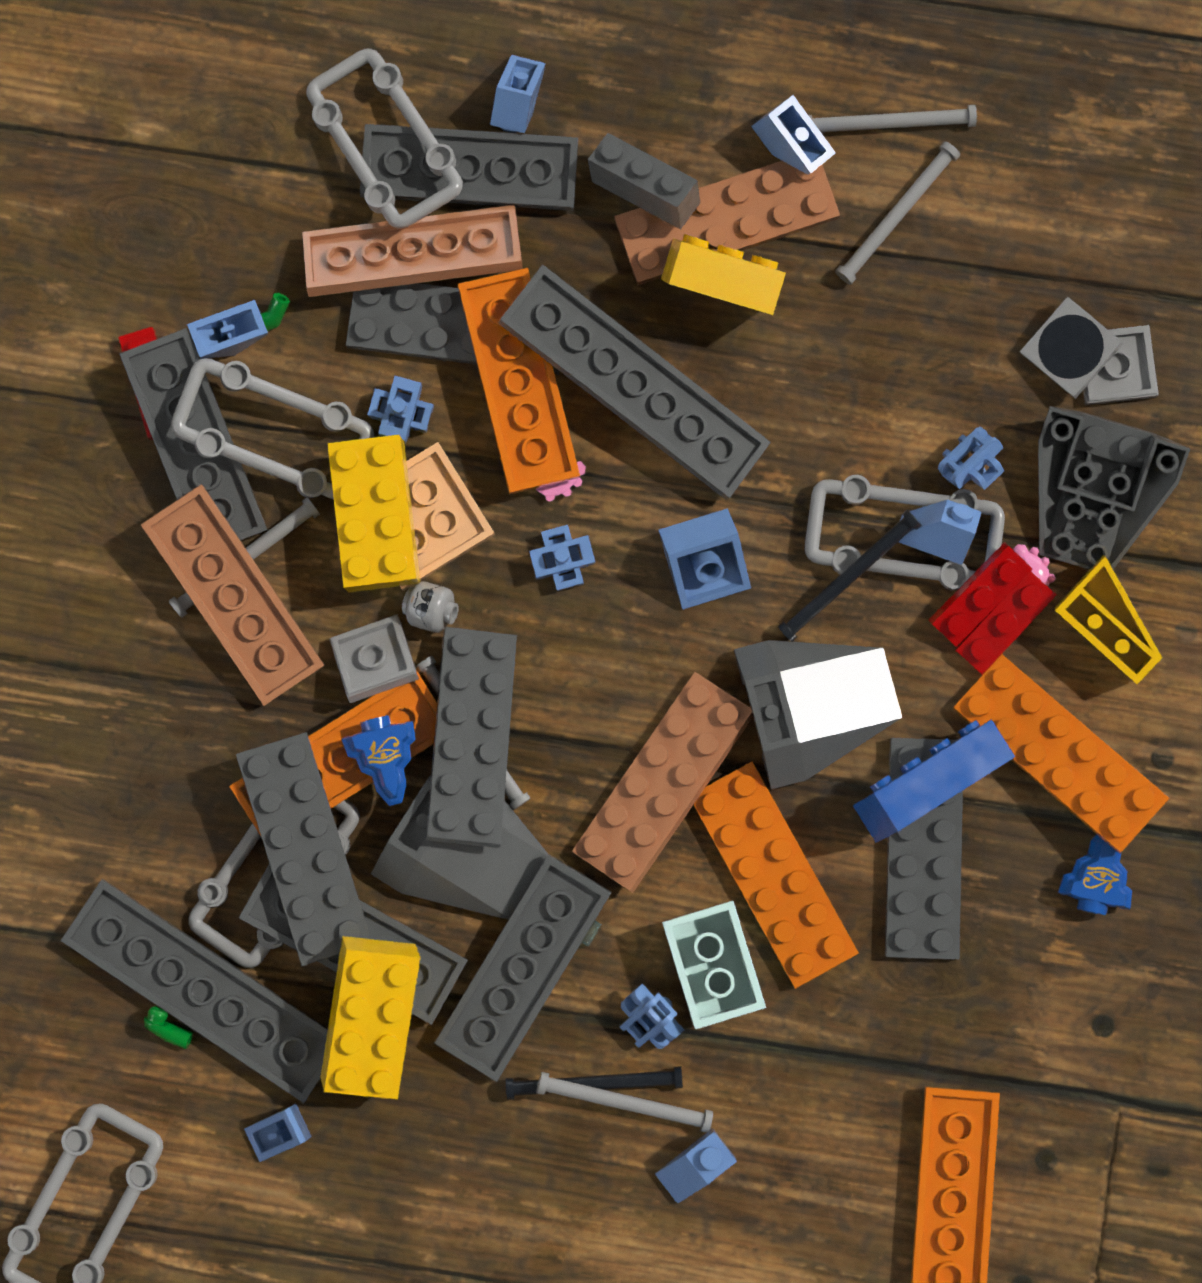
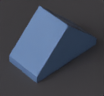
(228, 331)
(278, 1133)

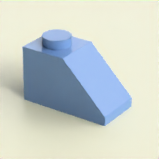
(517, 94)
(793, 136)
(945, 530)
(696, 1166)

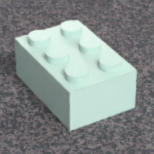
(714, 964)

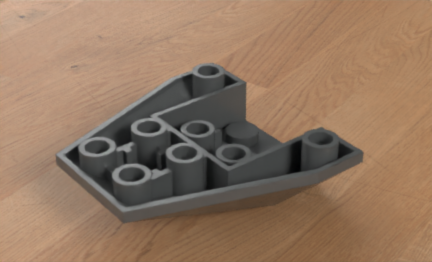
(1100, 485)
(814, 703)
(460, 874)

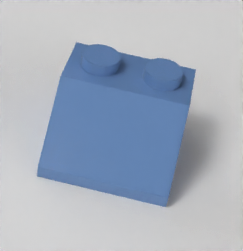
(705, 558)

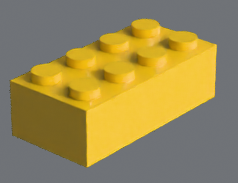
(373, 513)
(370, 1017)

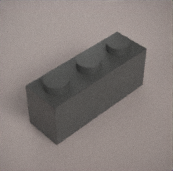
(644, 181)

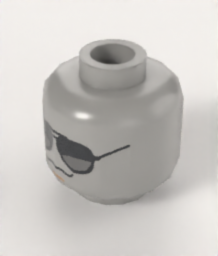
(430, 607)

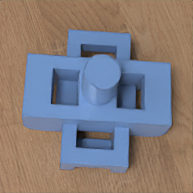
(401, 406)
(973, 468)
(561, 557)
(653, 1014)

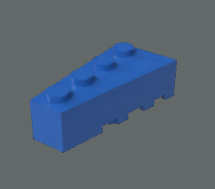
(933, 781)

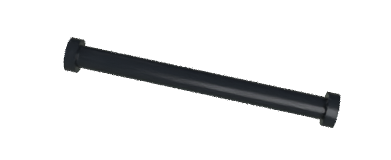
(847, 577)
(604, 1082)

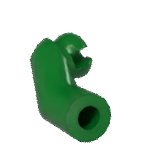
(275, 311)
(167, 1031)

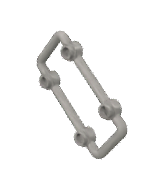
(379, 194)
(212, 443)
(858, 489)
(214, 892)
(75, 1142)

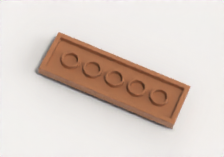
(733, 214)
(424, 252)
(232, 594)
(663, 782)

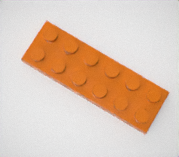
(517, 389)
(1063, 754)
(341, 773)
(774, 875)
(955, 1186)

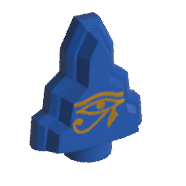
(383, 753)
(1098, 880)

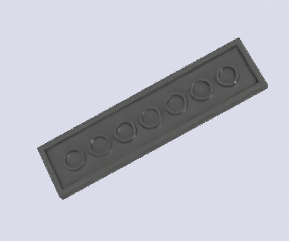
(634, 382)
(200, 989)

